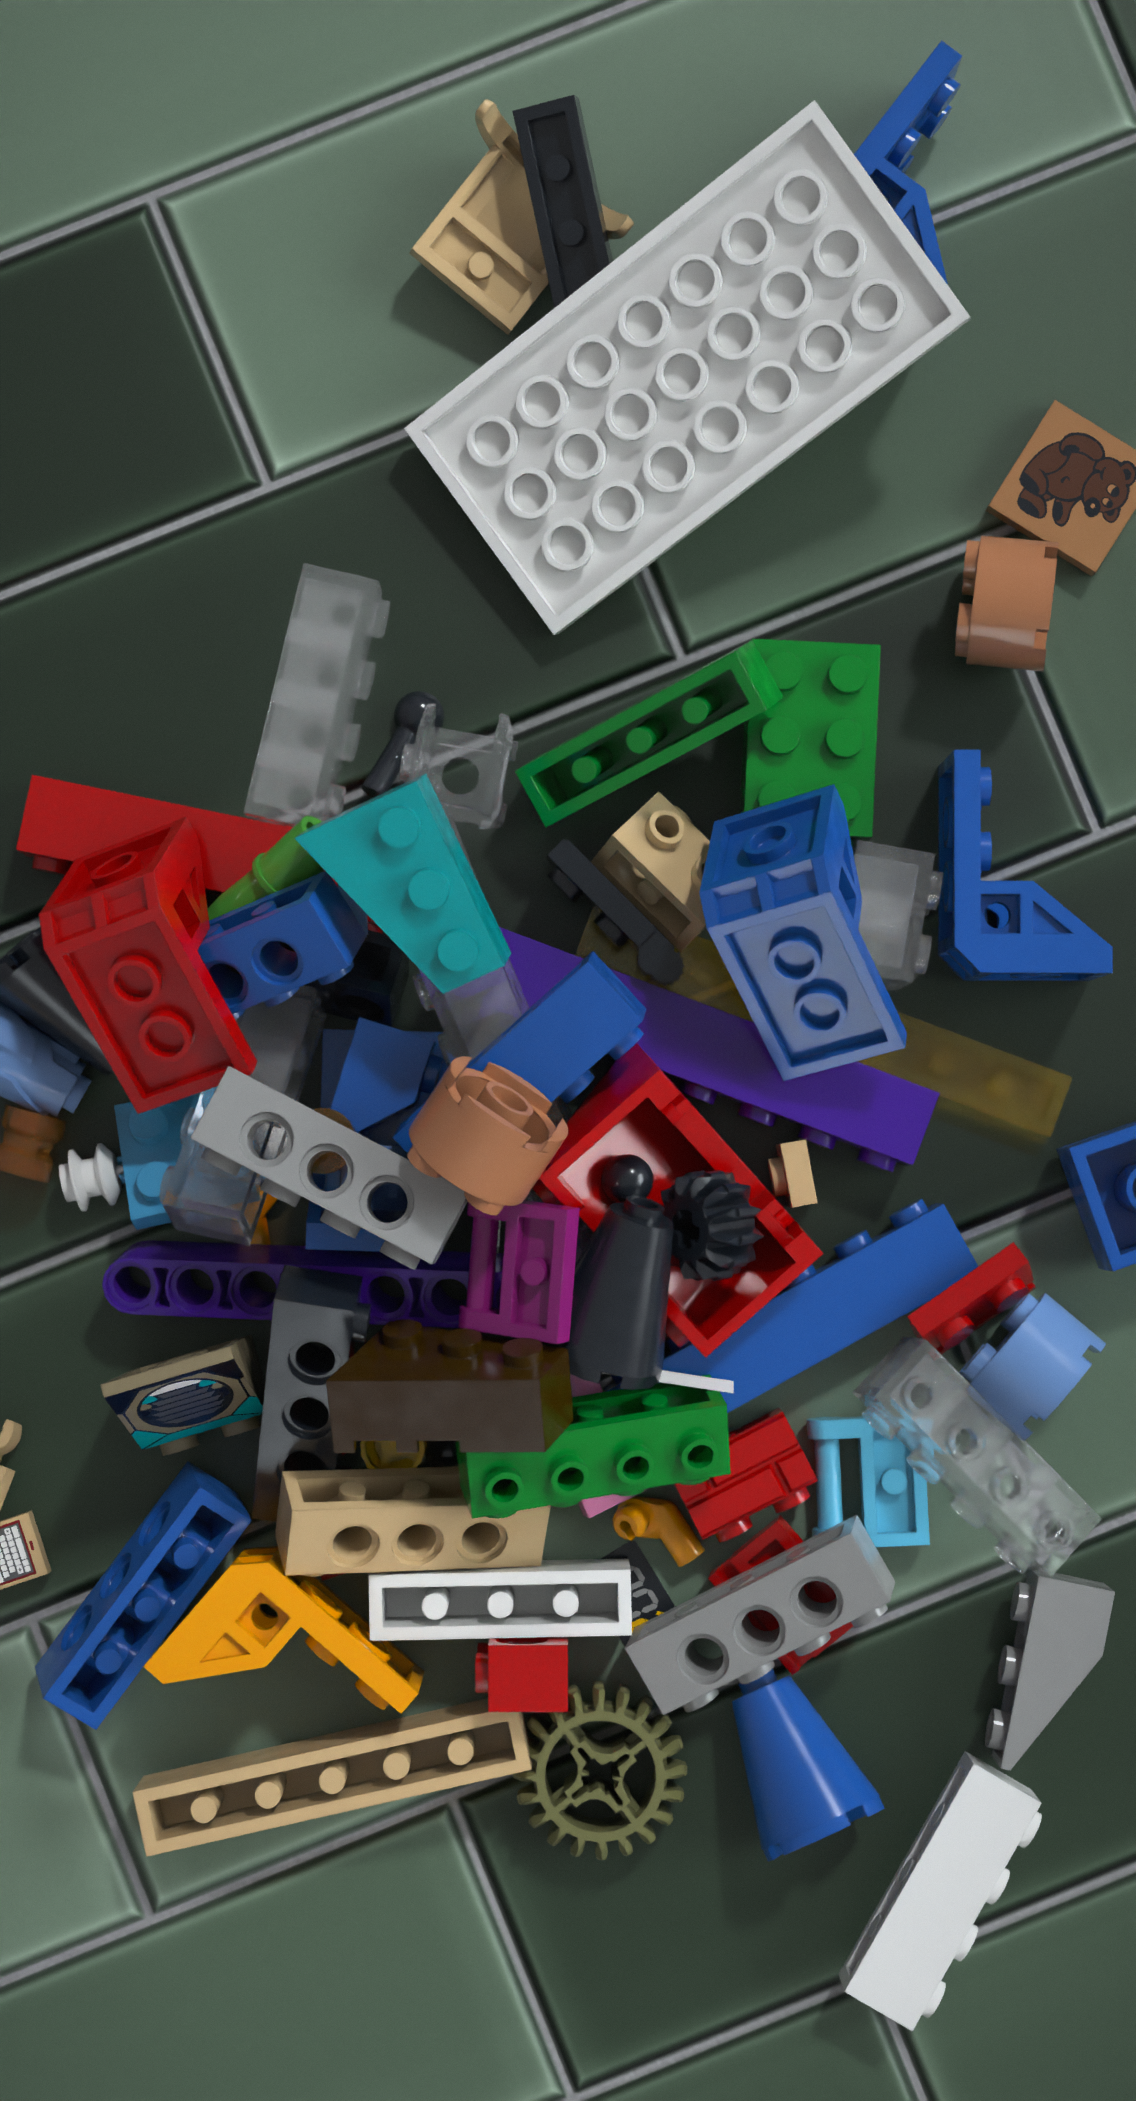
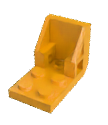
(234, 1634)

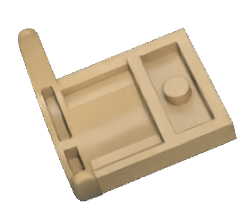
(488, 232)

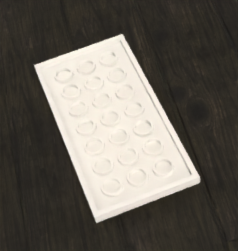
(687, 369)

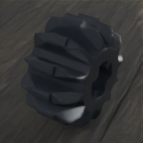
(711, 1225)

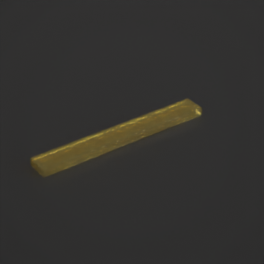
(933, 1056)

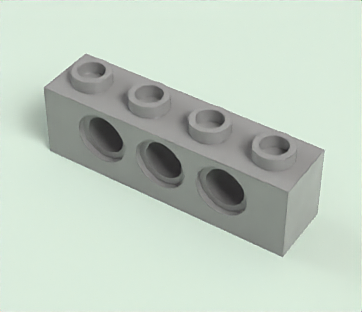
(245, 1104)
(838, 1556)

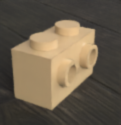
(659, 868)

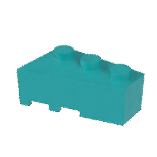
(413, 882)

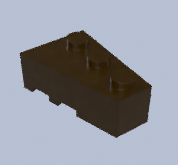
(450, 1387)

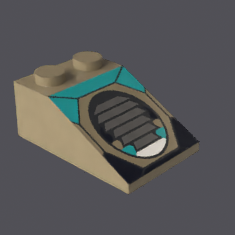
(190, 1395)

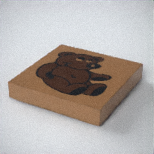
(1070, 488)

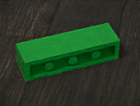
(649, 733)

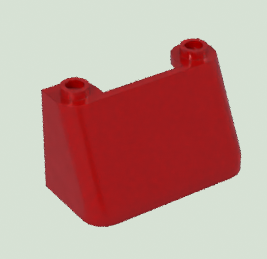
(647, 1116)

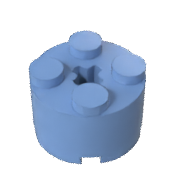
(1033, 1362)

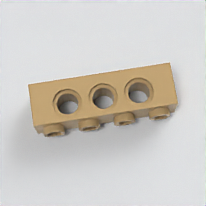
(396, 1523)

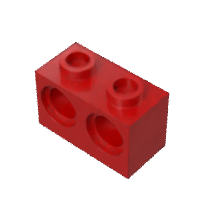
(523, 1674)

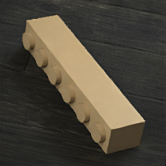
(329, 1775)

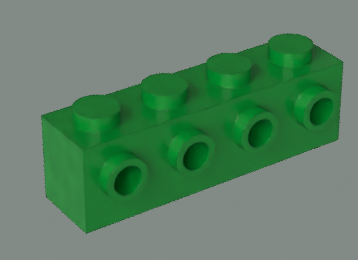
(612, 1446)

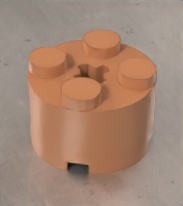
(1010, 605)
(485, 1135)

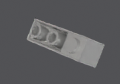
(1054, 1649)

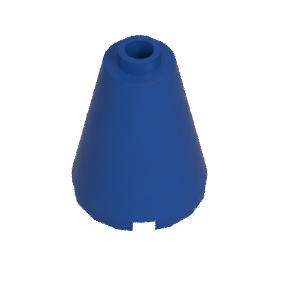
(796, 1768)

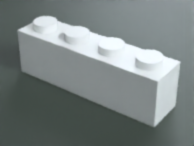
(504, 1602)
(940, 1891)

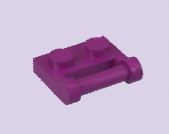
(534, 1273)

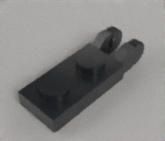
(618, 916)

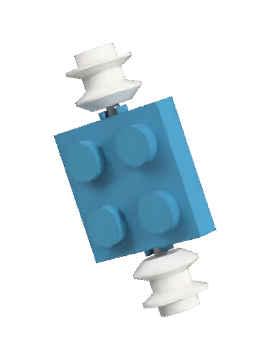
(147, 1148)

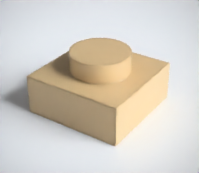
(792, 1174)

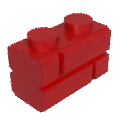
(765, 1471)

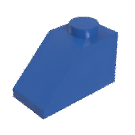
(384, 1074)

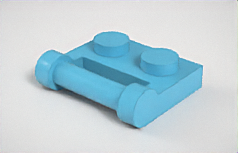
(890, 1489)

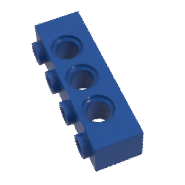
(306, 917)
(141, 1595)

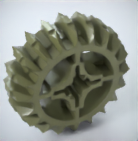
(632, 1815)

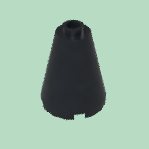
(38, 994)
(622, 1296)

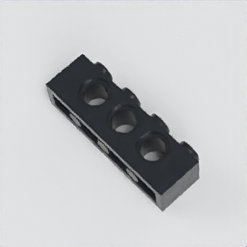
(306, 1309)

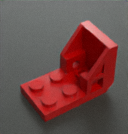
(127, 951)

